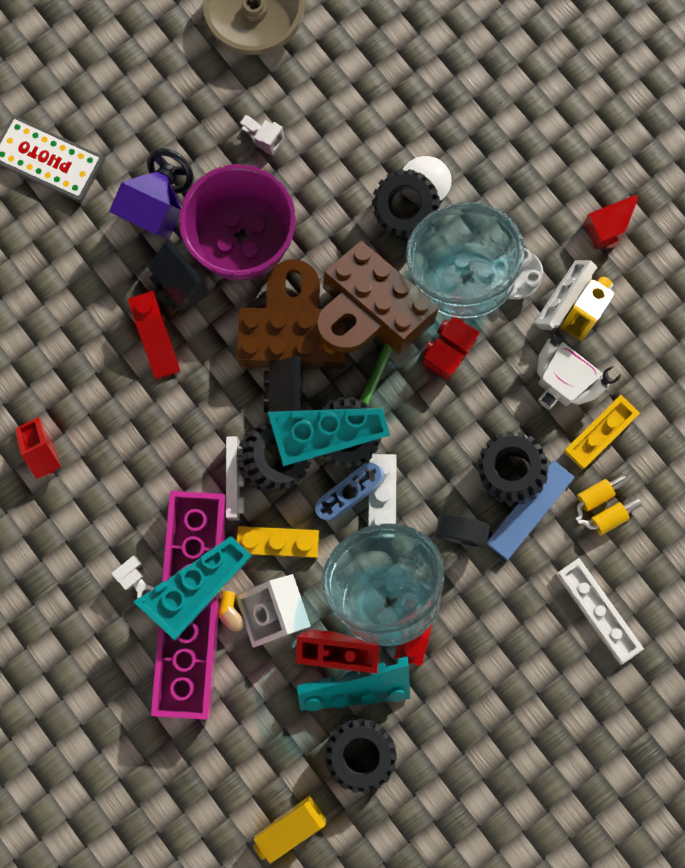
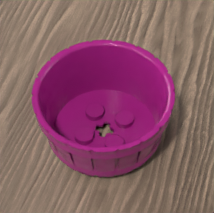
(233, 201)

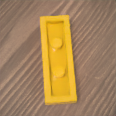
(601, 432)
(279, 541)

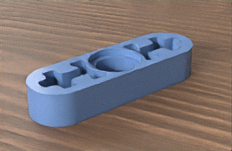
(338, 509)

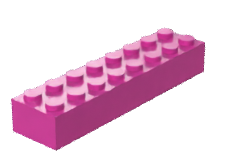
(187, 665)

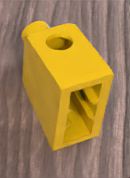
(588, 308)

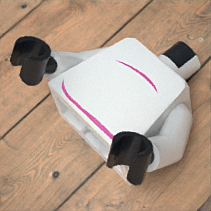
(568, 375)

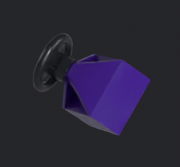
(151, 198)

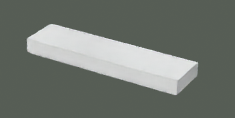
(599, 611)

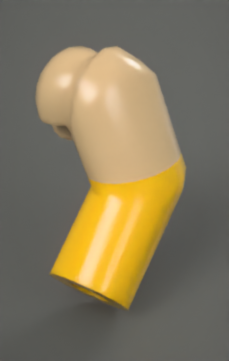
(228, 614)

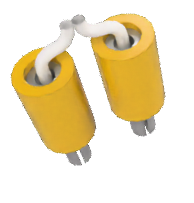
(598, 495)

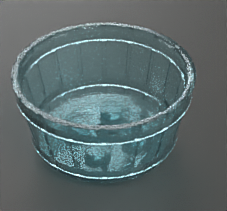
(461, 242)
(379, 565)

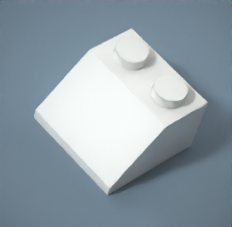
(273, 610)

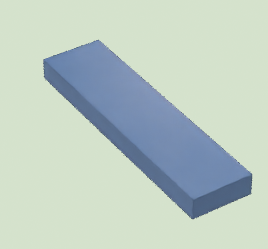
(526, 516)

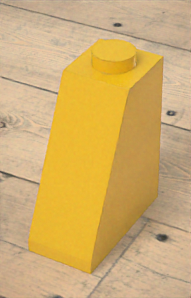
(289, 830)

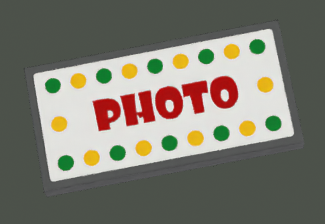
(48, 159)

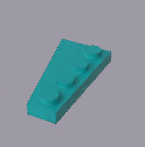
(320, 432)
(187, 593)
(366, 688)

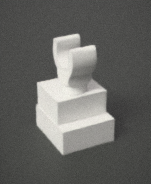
(267, 136)
(130, 576)

